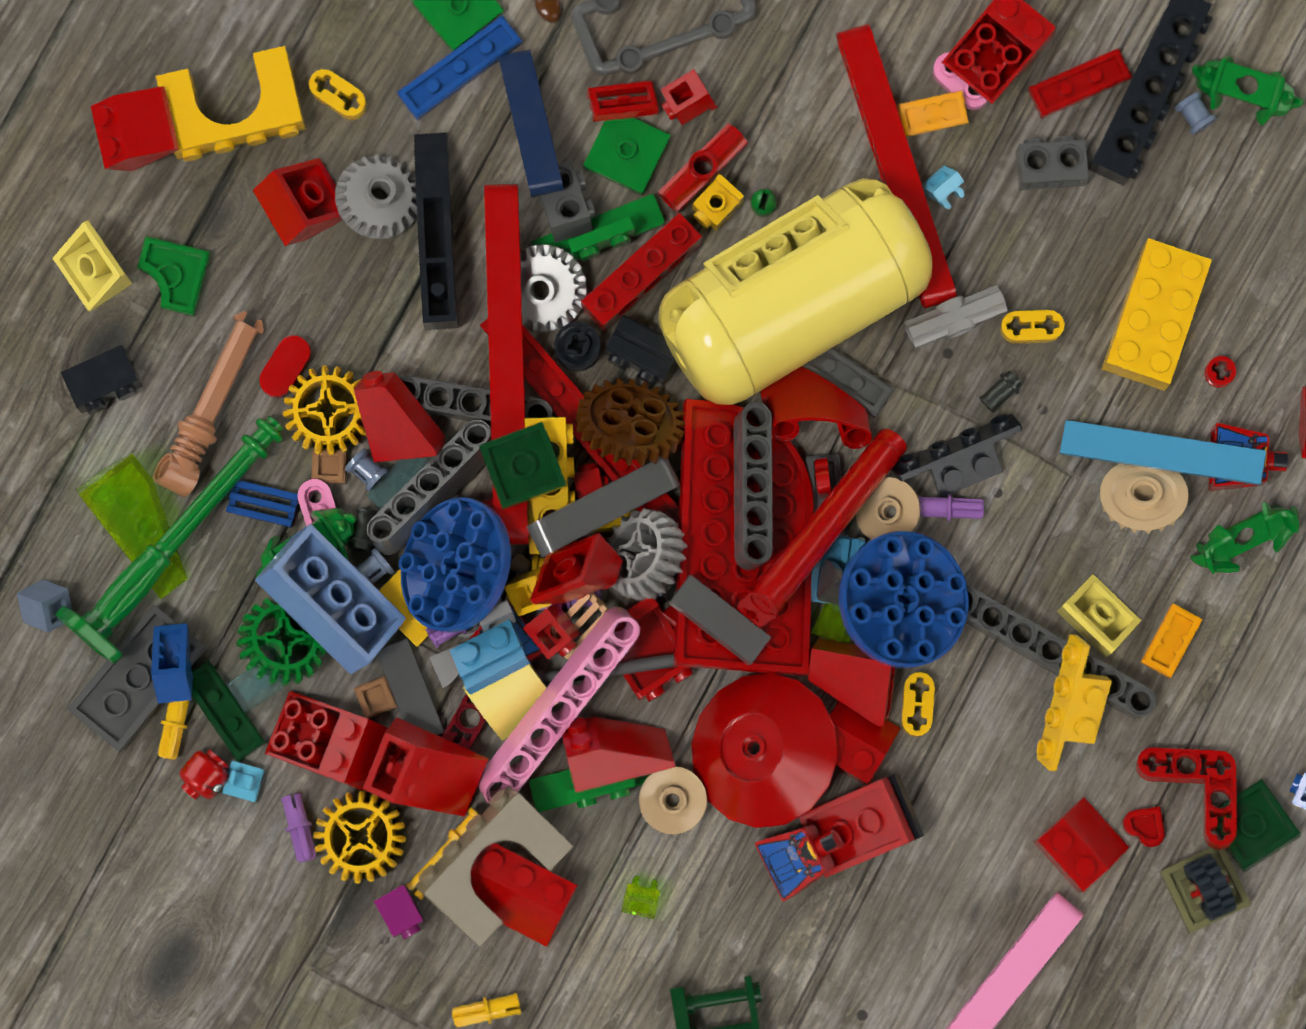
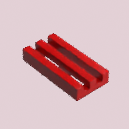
(623, 106)

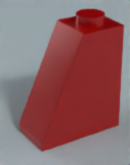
(395, 420)
(853, 678)

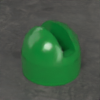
(770, 205)

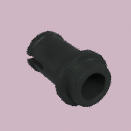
(1001, 391)
(360, 540)

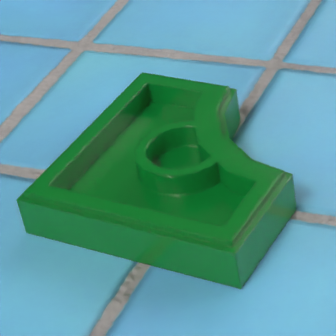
(177, 271)

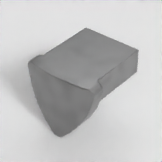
(829, 582)

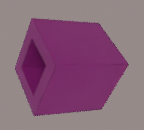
(400, 912)

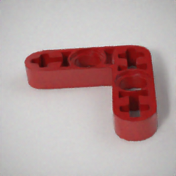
(1211, 783)

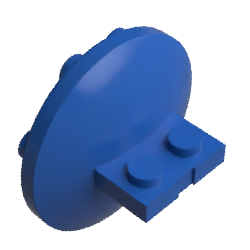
(455, 565)
(903, 599)

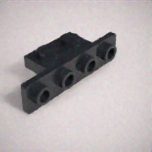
(962, 459)

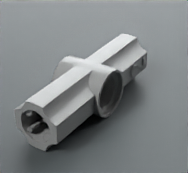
(955, 317)

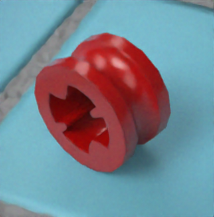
(1229, 367)

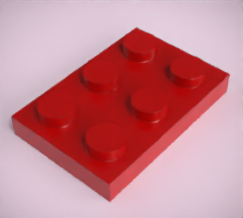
(866, 821)

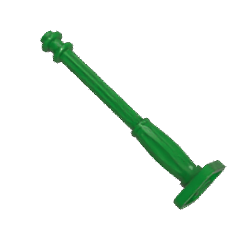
(146, 569)

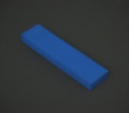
(459, 68)

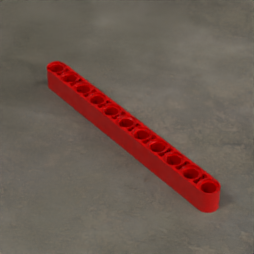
(505, 332)

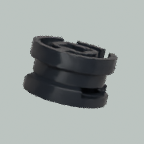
(577, 346)

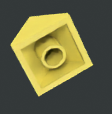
(91, 267)
(1099, 616)

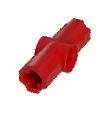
(717, 153)

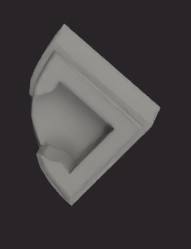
(445, 667)

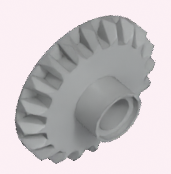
(363, 211)
(565, 283)

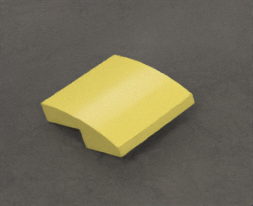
(508, 699)

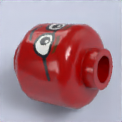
(204, 774)

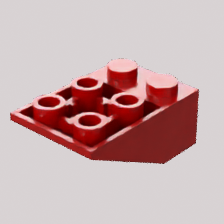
(999, 47)
(326, 740)
(424, 770)

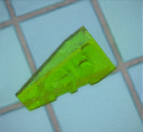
(131, 512)

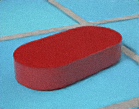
(285, 366)

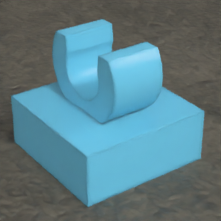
(942, 184)
(244, 781)

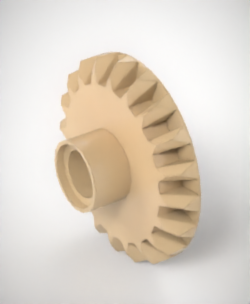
(1128, 485)

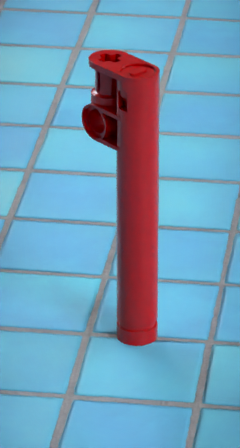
(798, 559)

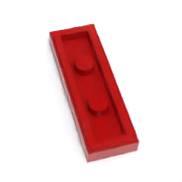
(1079, 83)

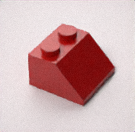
(134, 128)
(299, 200)
(576, 571)
(860, 743)
(1081, 845)

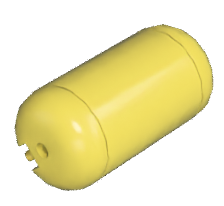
(795, 290)

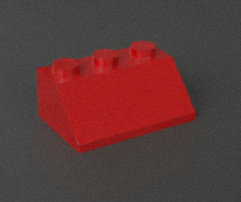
(521, 892)

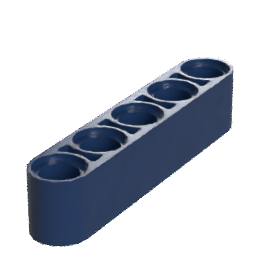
(530, 123)

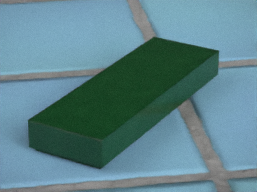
(225, 712)

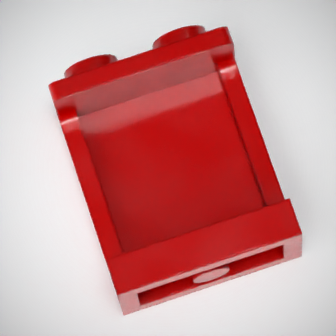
(654, 639)

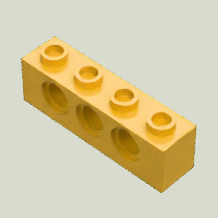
(561, 434)

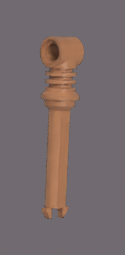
(178, 469)

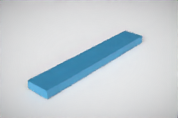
(1163, 452)

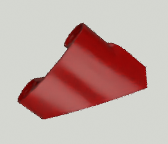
(808, 397)

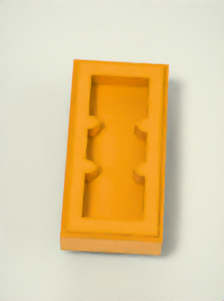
(933, 113)
(1171, 640)

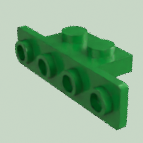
(611, 229)
(559, 790)

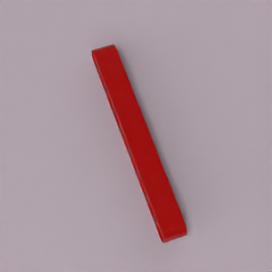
(892, 148)

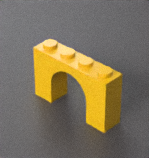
(275, 114)

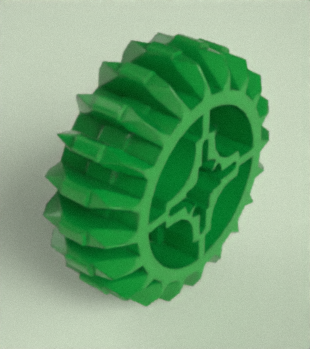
(256, 644)

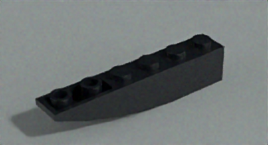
(435, 232)

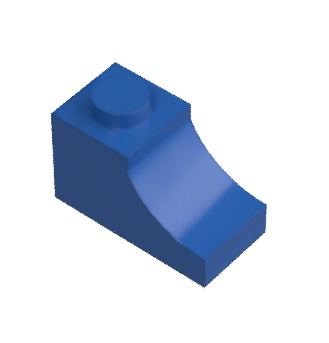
(171, 663)

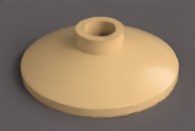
(890, 493)
(683, 815)

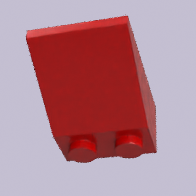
(614, 751)

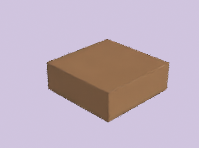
(329, 468)
(375, 697)

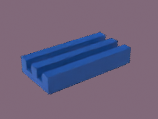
(235, 496)

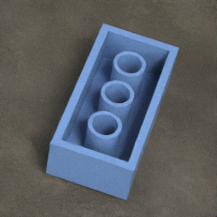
(330, 599)

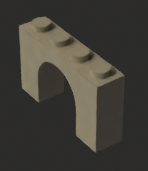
(449, 882)

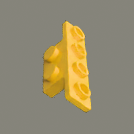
(1075, 704)

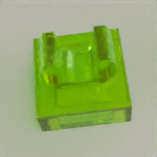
(830, 624)
(641, 900)

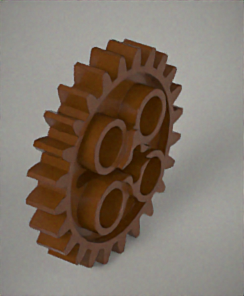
(630, 422)

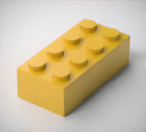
(1156, 314)

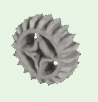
(649, 551)

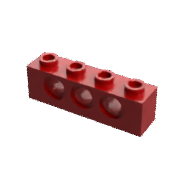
(641, 272)

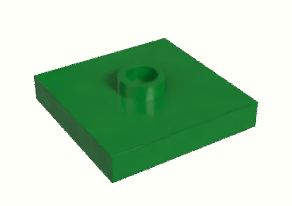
(458, 19)
(627, 153)

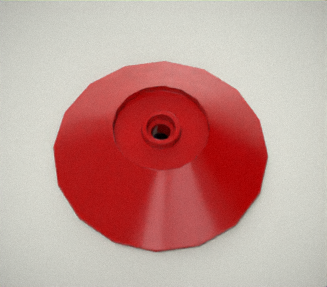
(793, 758)

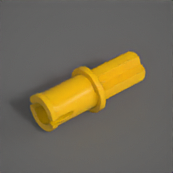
(173, 729)
(486, 1010)

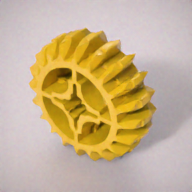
(313, 412)
(337, 818)

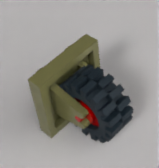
(1204, 888)

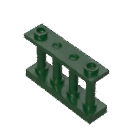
(685, 1004)

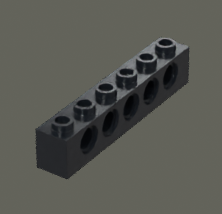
(1108, 159)

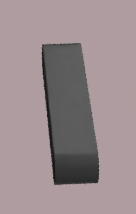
(458, 395)
(415, 491)
(746, 500)
(603, 506)

